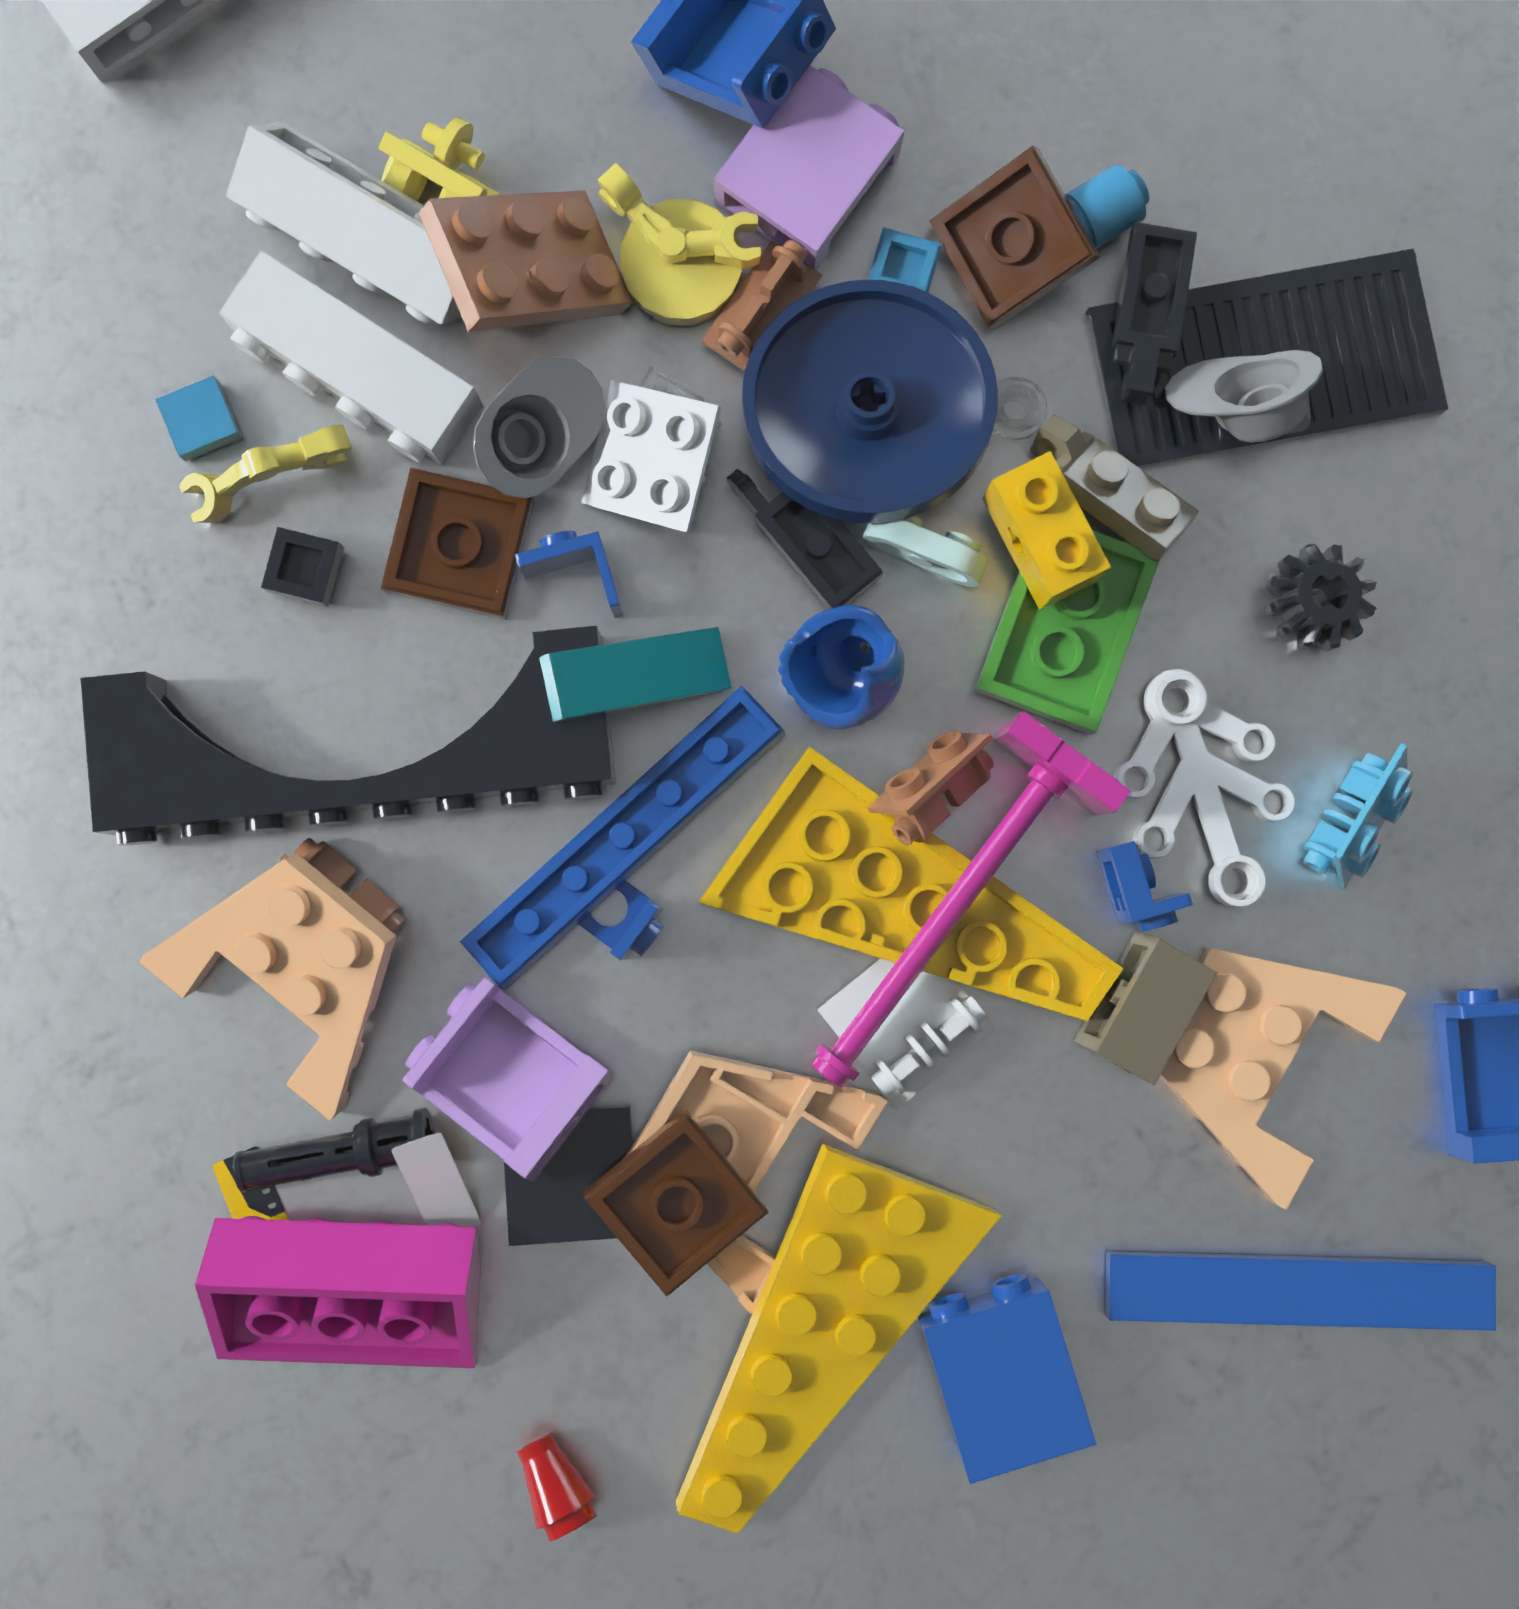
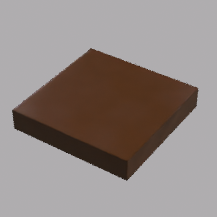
(1014, 238)
(457, 544)
(675, 1202)

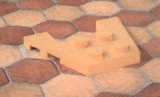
(303, 948)
(1245, 1044)
(749, 1117)

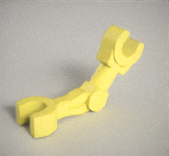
(675, 243)
(314, 451)

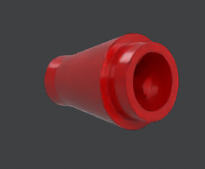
(555, 1489)

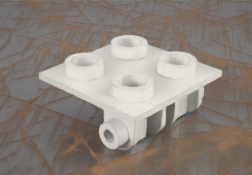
(651, 455)
(921, 1035)

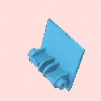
(1385, 796)

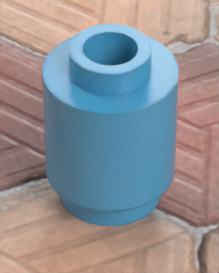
(1110, 203)

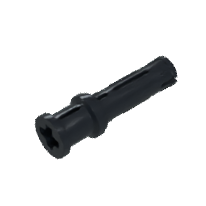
(370, 1155)

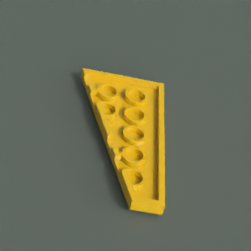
(843, 878)
(840, 1295)

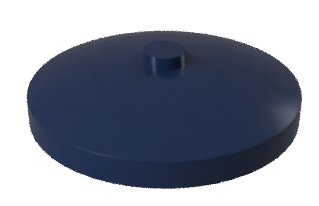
(869, 401)

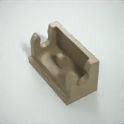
(1146, 1007)

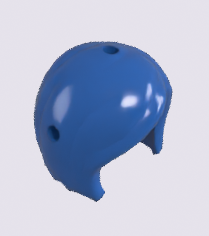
(826, 679)

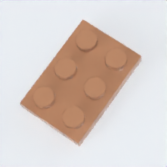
(524, 258)

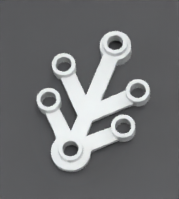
(1201, 776)

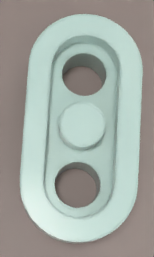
(948, 557)

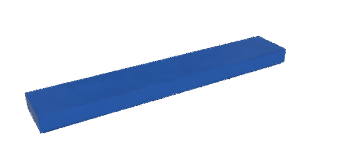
(622, 838)
(1300, 1290)

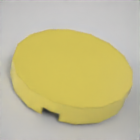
(683, 290)

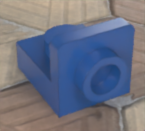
(1129, 881)

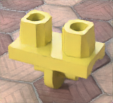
(413, 165)

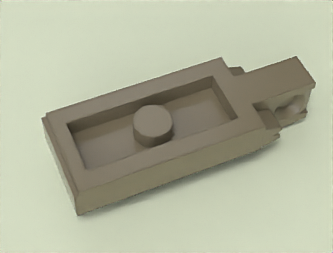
(1115, 488)

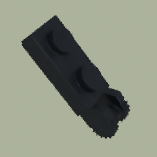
(812, 543)

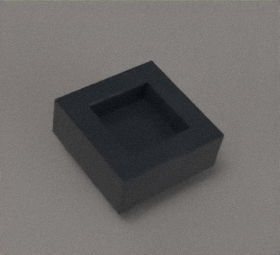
(302, 566)

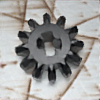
(1343, 590)

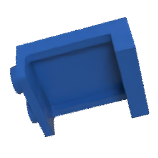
(733, 51)
(1480, 1075)
(1006, 1377)

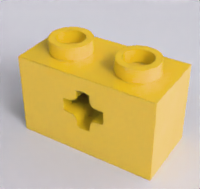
(1045, 530)

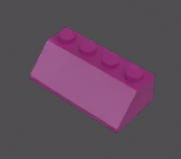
(341, 1292)

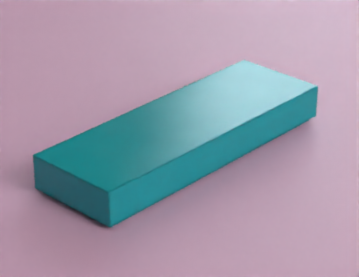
(634, 673)

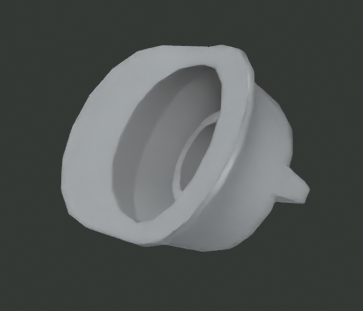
(1250, 394)
(538, 426)

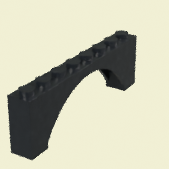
(164, 773)

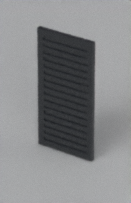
(1354, 314)

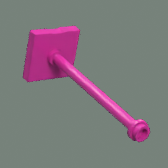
(1054, 771)

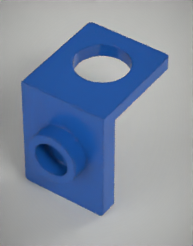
(566, 550)
(635, 931)

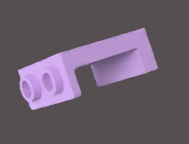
(809, 163)
(506, 1077)

